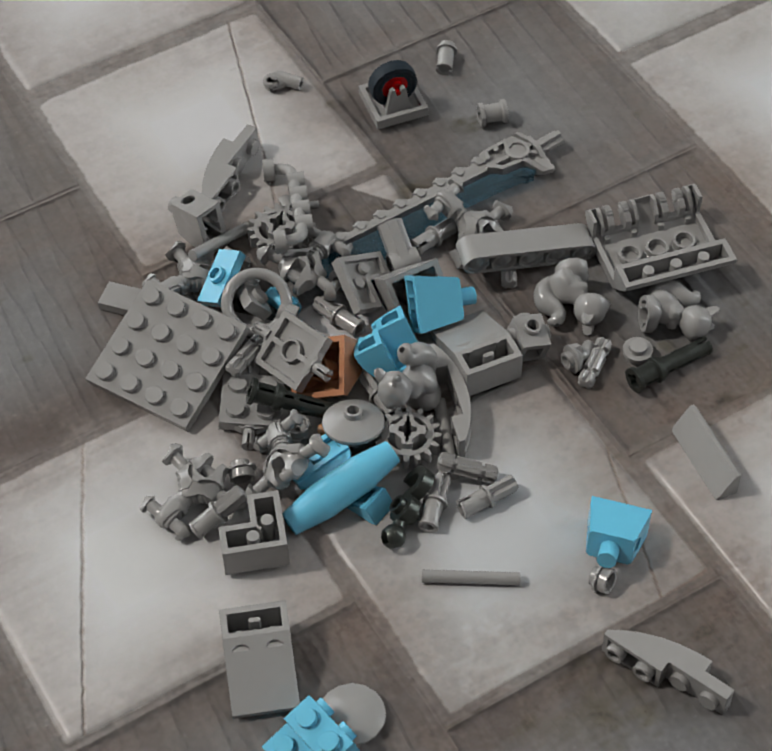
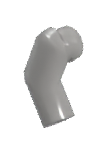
(280, 79)

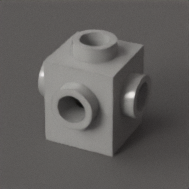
(530, 335)

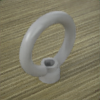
(262, 274)

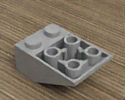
(480, 351)
(259, 659)

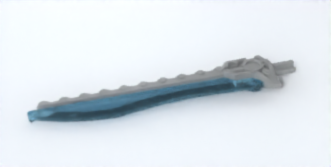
(494, 171)

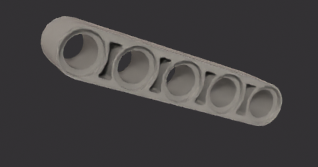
(524, 248)

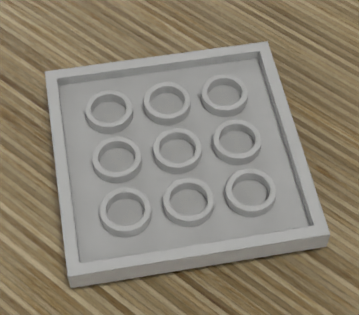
(167, 355)

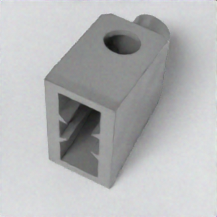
(197, 217)

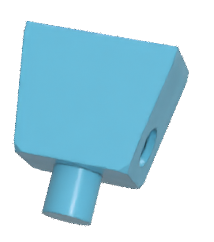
(436, 301)
(615, 531)

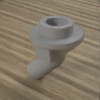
(575, 355)

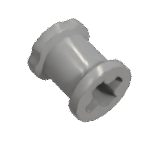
(492, 112)

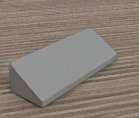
(706, 453)

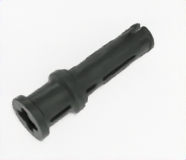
(657, 368)
(278, 397)

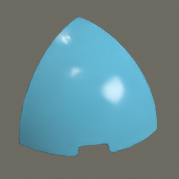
(381, 346)

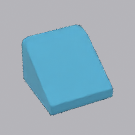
(372, 505)

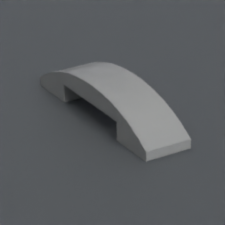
(449, 374)

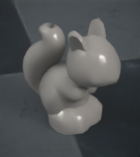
(570, 287)
(675, 305)
(416, 384)

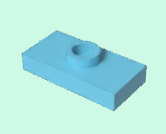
(225, 266)

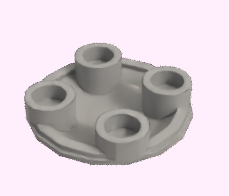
(359, 709)

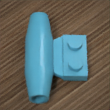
(337, 482)

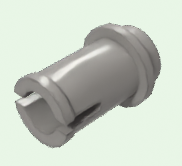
(446, 52)

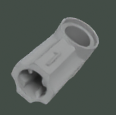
(397, 245)

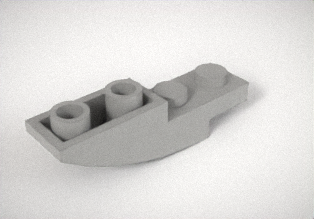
(226, 163)
(658, 658)

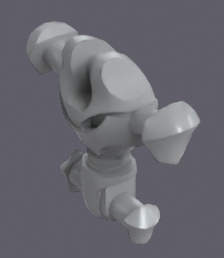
(466, 221)
(305, 264)
(191, 273)
(286, 459)
(197, 485)

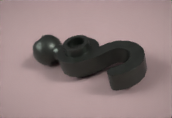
(406, 507)

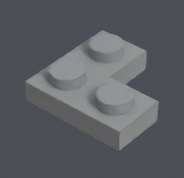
(357, 278)

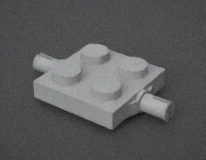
(292, 351)
(243, 417)

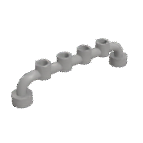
(299, 201)

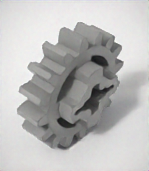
(261, 228)
(423, 437)

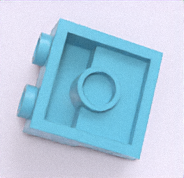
(312, 729)

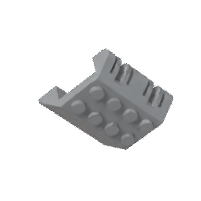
(653, 243)

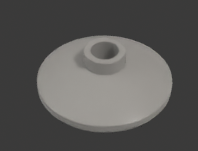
(353, 422)

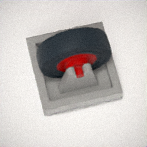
(393, 95)

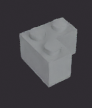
(258, 542)

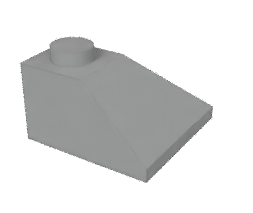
(392, 285)

